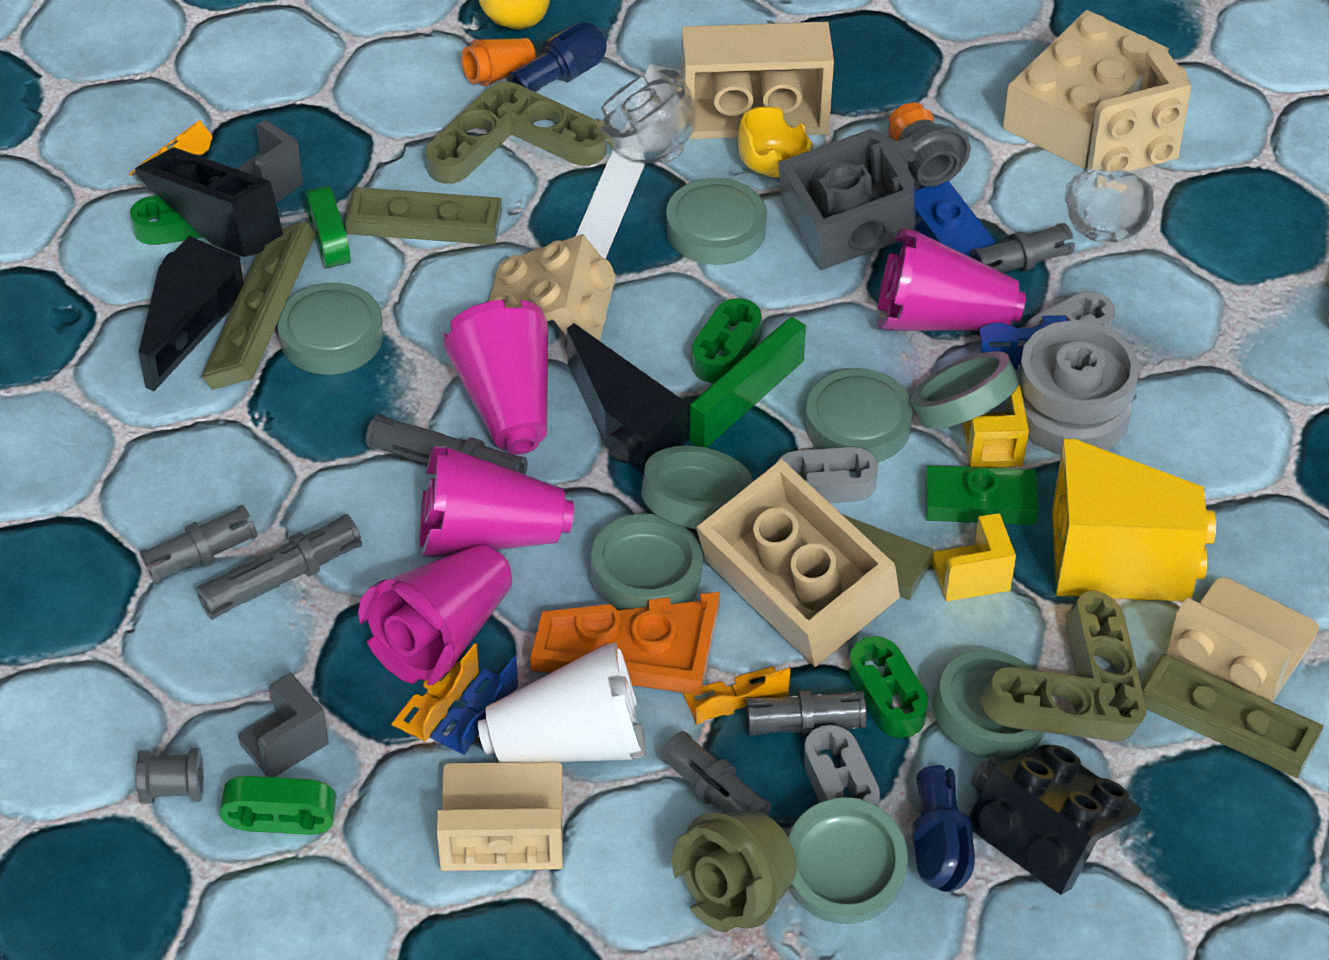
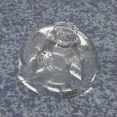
(649, 119)

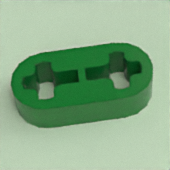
(328, 226)
(167, 229)
(717, 336)
(898, 682)
(278, 805)

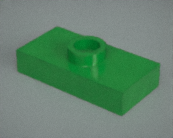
(972, 492)

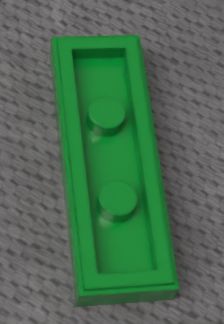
(747, 382)

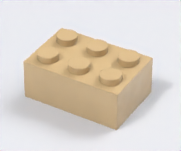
(755, 67)
(1059, 90)
(799, 562)

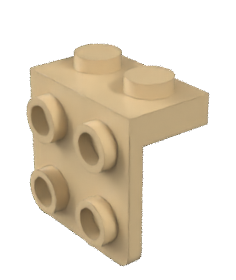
(1144, 124)
(562, 279)
(1242, 637)

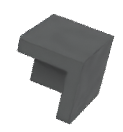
(276, 161)
(290, 732)

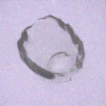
(1108, 205)

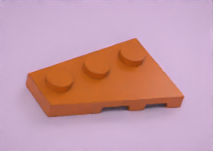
(661, 643)

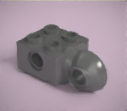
(863, 187)

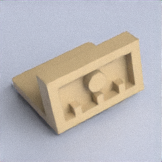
(501, 816)

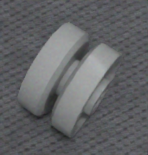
(1077, 385)

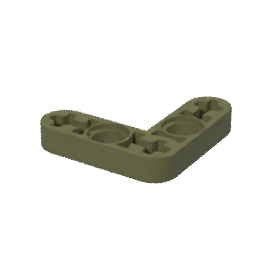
(572, 138)
(1024, 698)

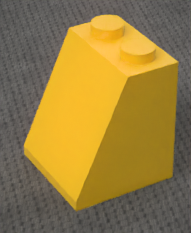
(1127, 528)

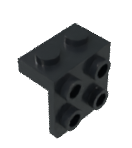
(1050, 813)

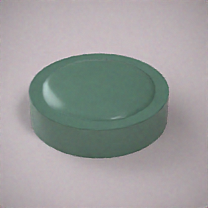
(716, 221)
(330, 328)
(964, 390)
(859, 411)
(691, 483)
(645, 560)
(961, 713)
(847, 860)

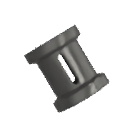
(170, 775)

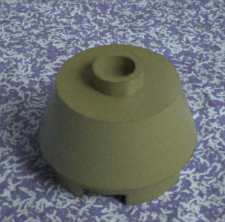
(735, 867)

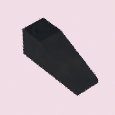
(216, 200)
(188, 300)
(626, 404)

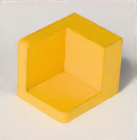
(998, 437)
(977, 568)

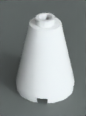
(569, 715)

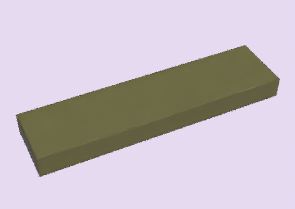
(258, 308)

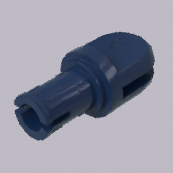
(563, 57)
(942, 832)

